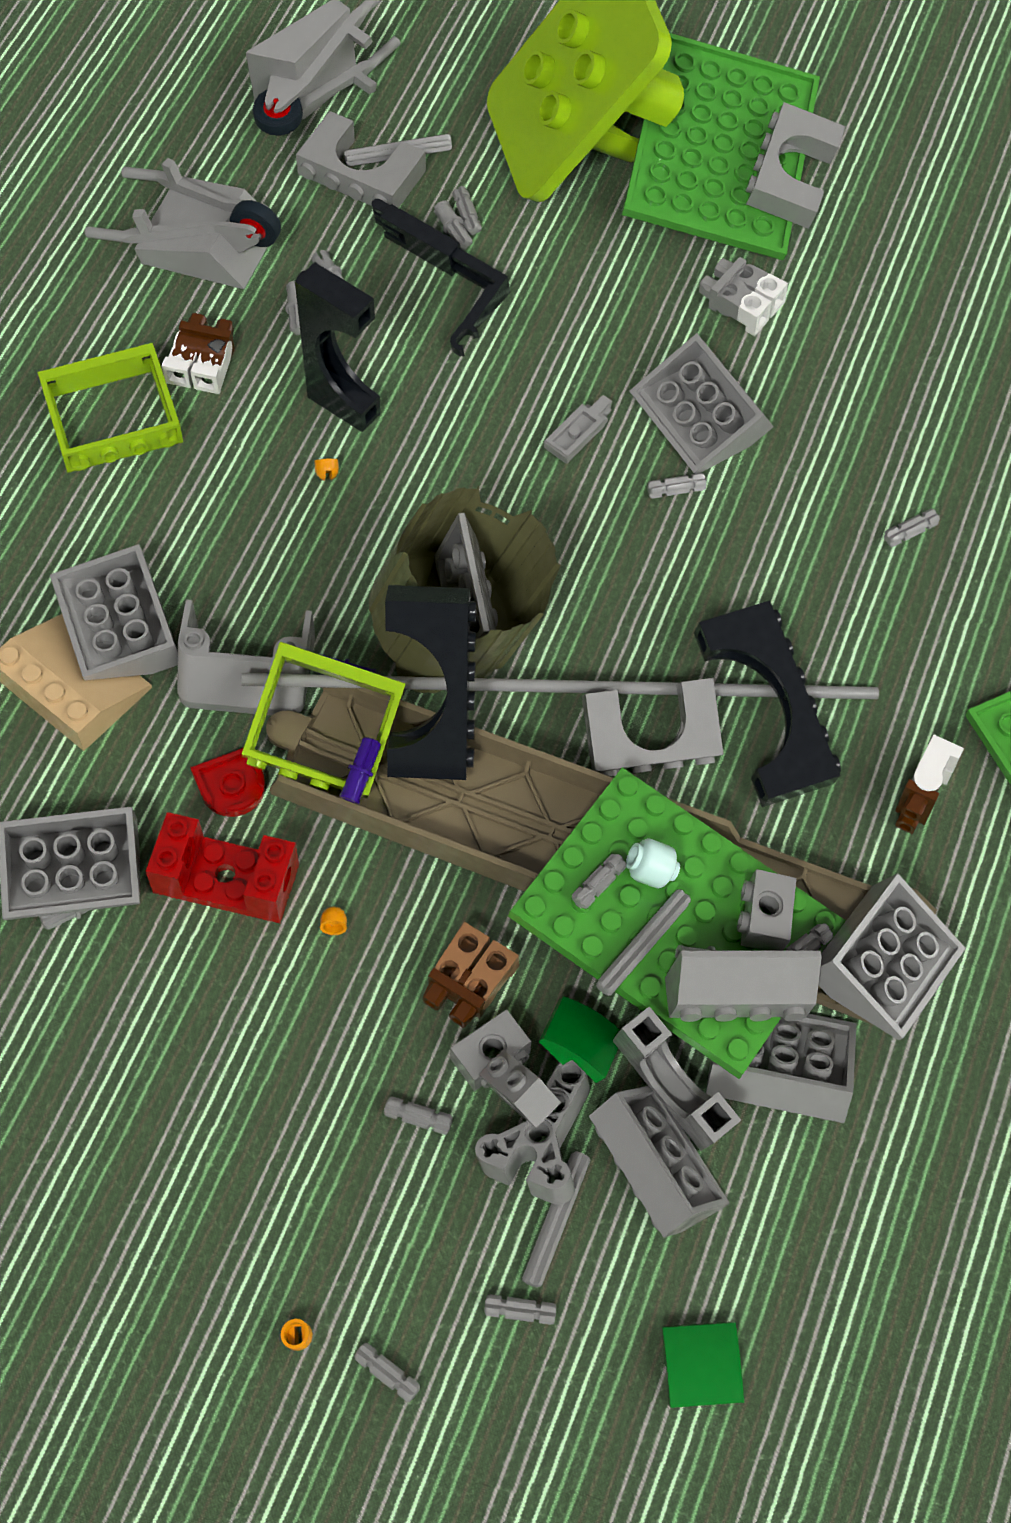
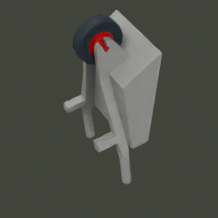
(310, 64)
(198, 228)

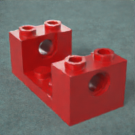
(188, 864)

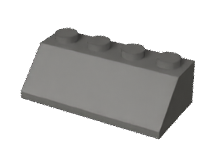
(743, 985)
(658, 1160)

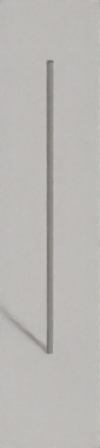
(564, 686)

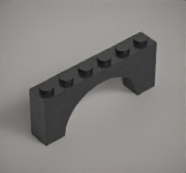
(324, 306)
(441, 623)
(756, 640)

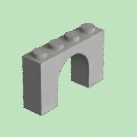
(390, 182)
(772, 187)
(697, 737)
(646, 1048)

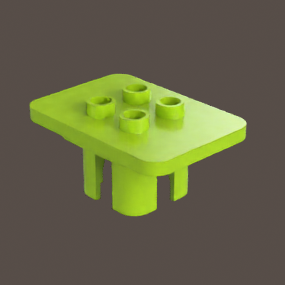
(575, 82)

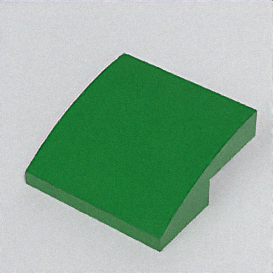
(580, 1036)
(702, 1364)

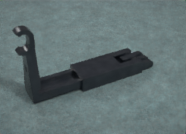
(449, 257)

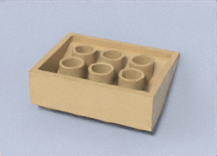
(47, 677)

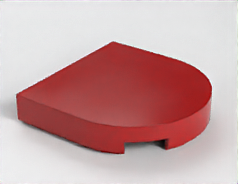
(229, 784)

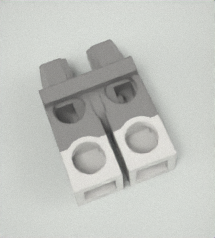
(744, 293)

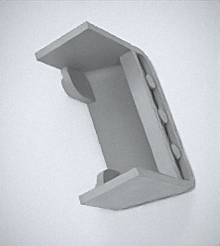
(214, 678)

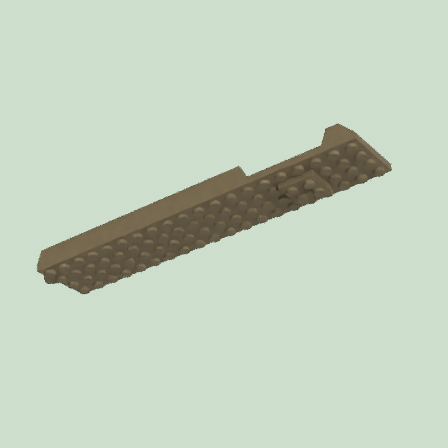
(499, 819)

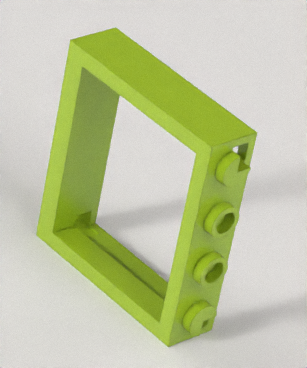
(101, 371)
(333, 669)

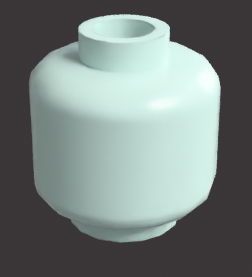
(652, 863)

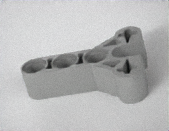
(505, 1152)

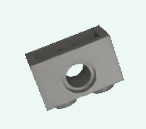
(775, 894)
(498, 1033)
(520, 1088)

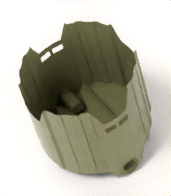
(518, 565)

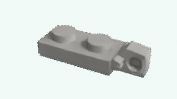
(578, 429)

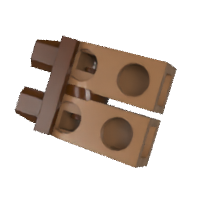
(469, 974)

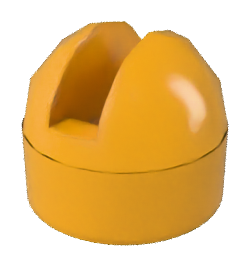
(325, 466)
(333, 921)
(289, 1334)

